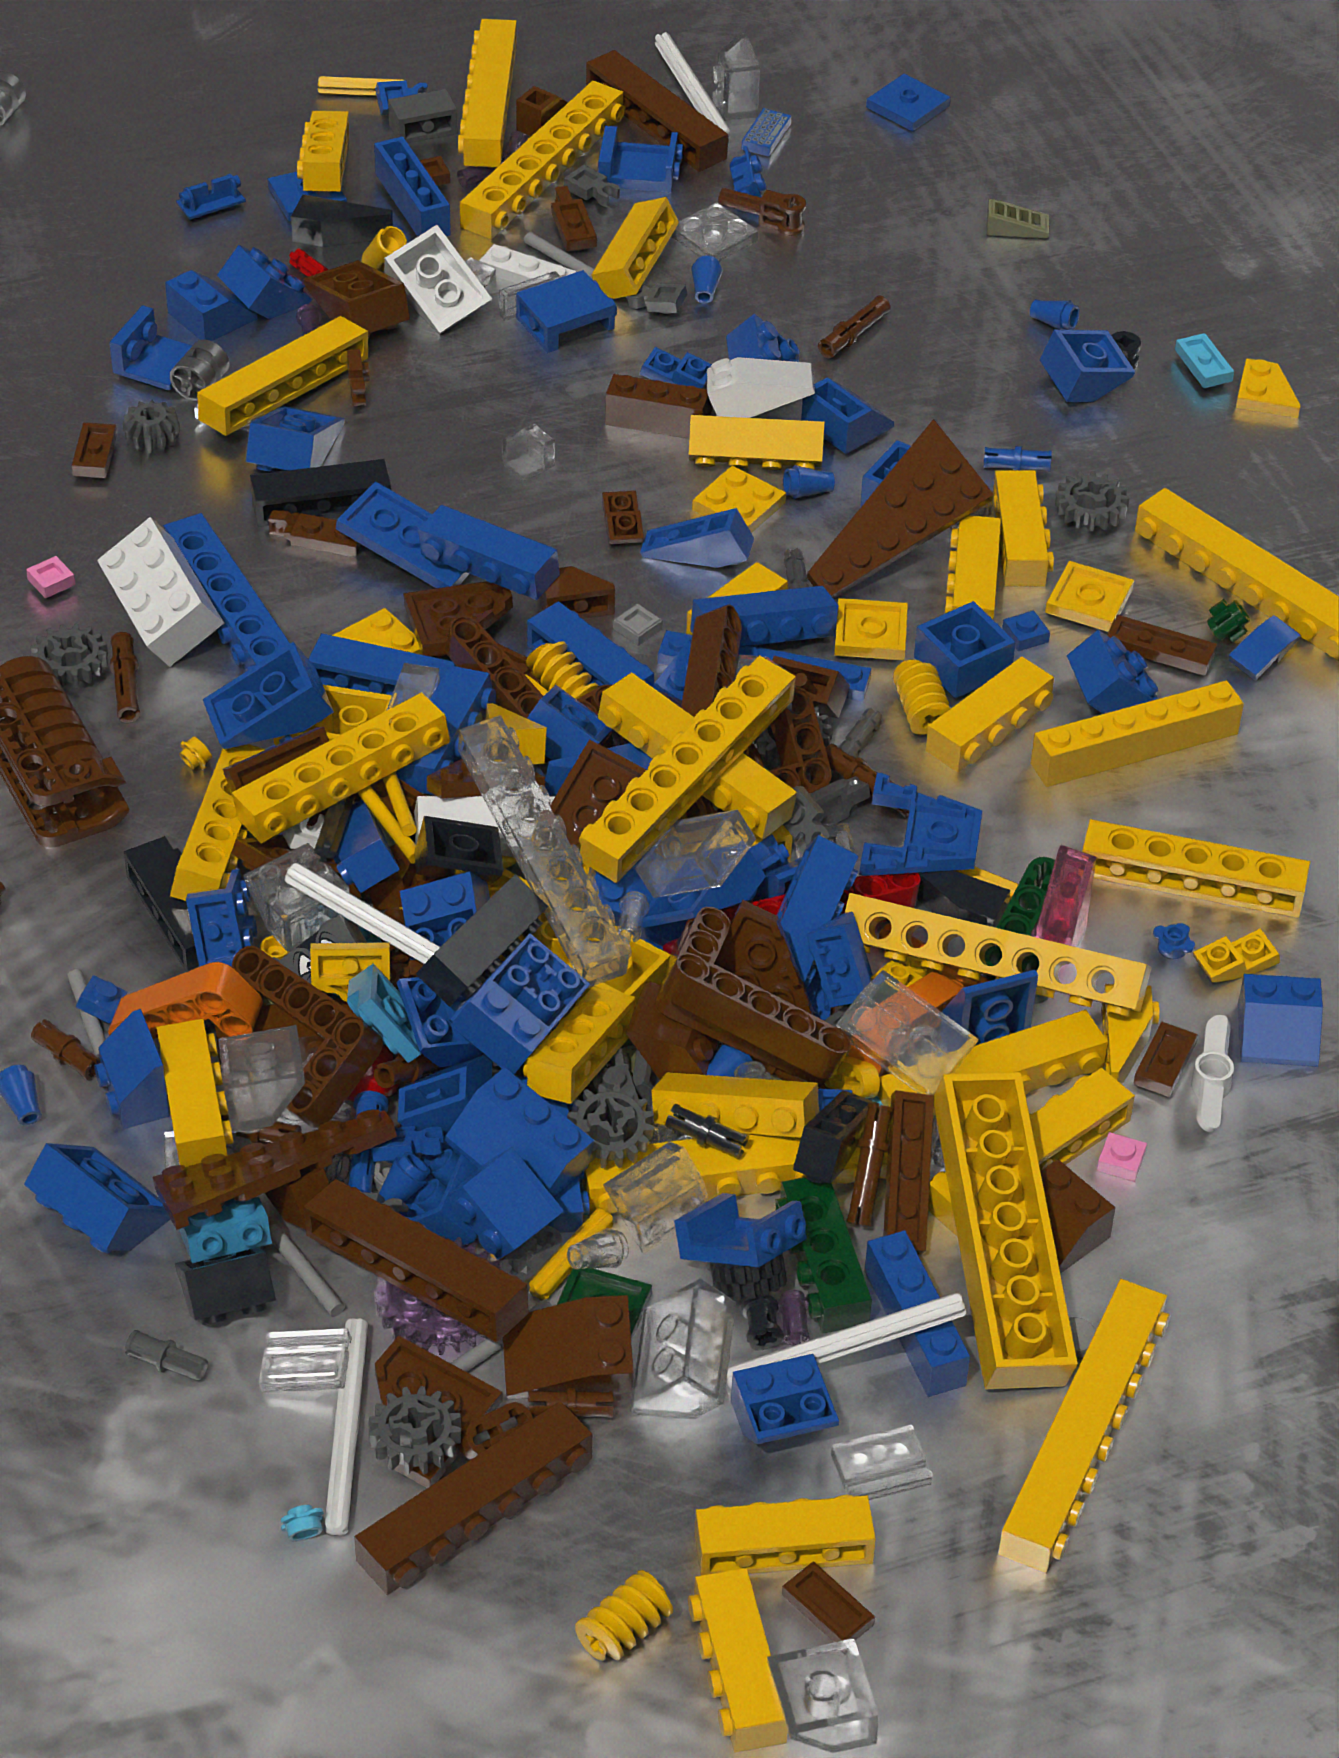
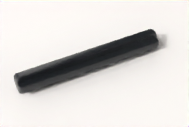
(333, 829)

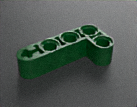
(1020, 919)

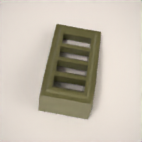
(1015, 221)

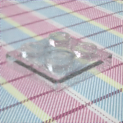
(715, 232)

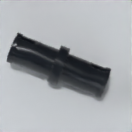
(707, 1131)

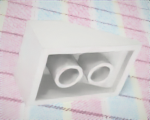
(437, 280)
(756, 385)

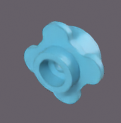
(302, 1522)

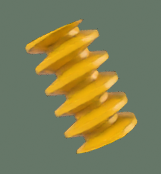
(555, 667)
(920, 694)
(622, 1616)

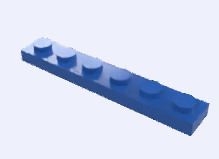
(856, 676)

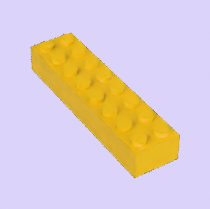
(1004, 1231)

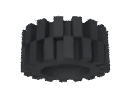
(749, 1281)

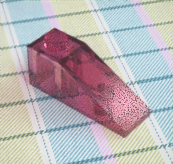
(1067, 898)

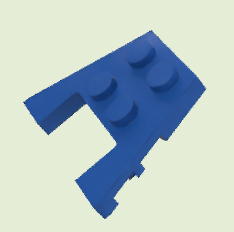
(937, 836)

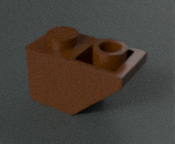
(536, 109)

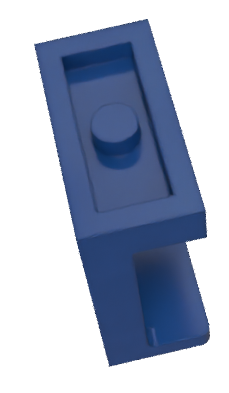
(640, 165)
(563, 306)
(721, 1236)

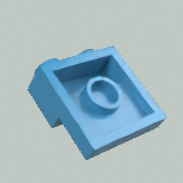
(382, 1008)
(233, 1230)

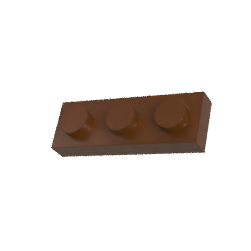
(1164, 645)

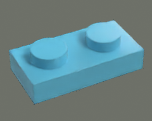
(1204, 360)

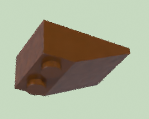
(360, 296)
(571, 1346)

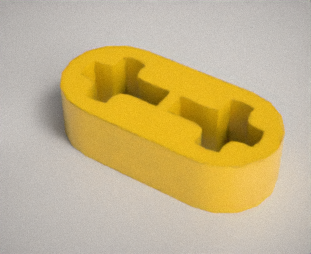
(856, 1076)

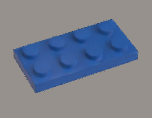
(390, 528)

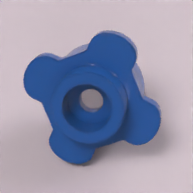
(1173, 940)

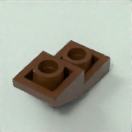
(622, 517)

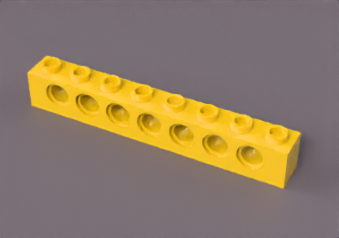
(541, 160)
(686, 768)
(1129, 976)

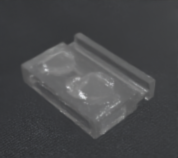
(305, 1360)
(882, 1463)

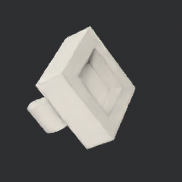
(302, 834)

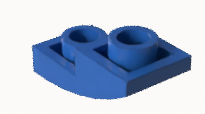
(670, 369)
(1263, 647)

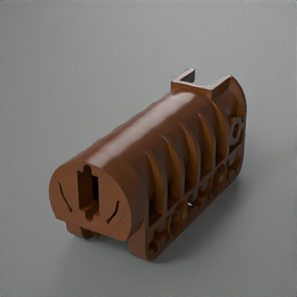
(53, 758)

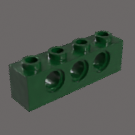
(827, 1258)

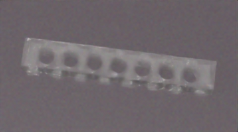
(593, 960)

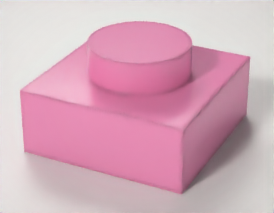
(50, 577)
(1121, 1156)

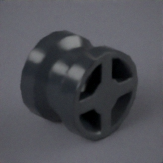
(1129, 345)

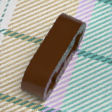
(491, 1423)

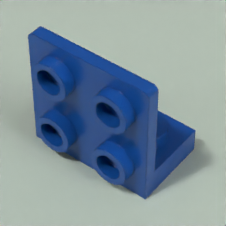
(142, 353)
(221, 921)
(840, 959)

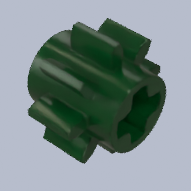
(1228, 620)

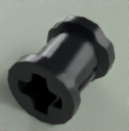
(762, 1322)

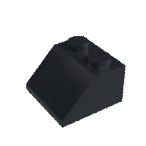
(458, 847)
(226, 1285)

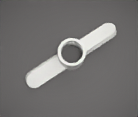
(1216, 1062)

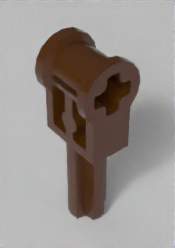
(773, 208)

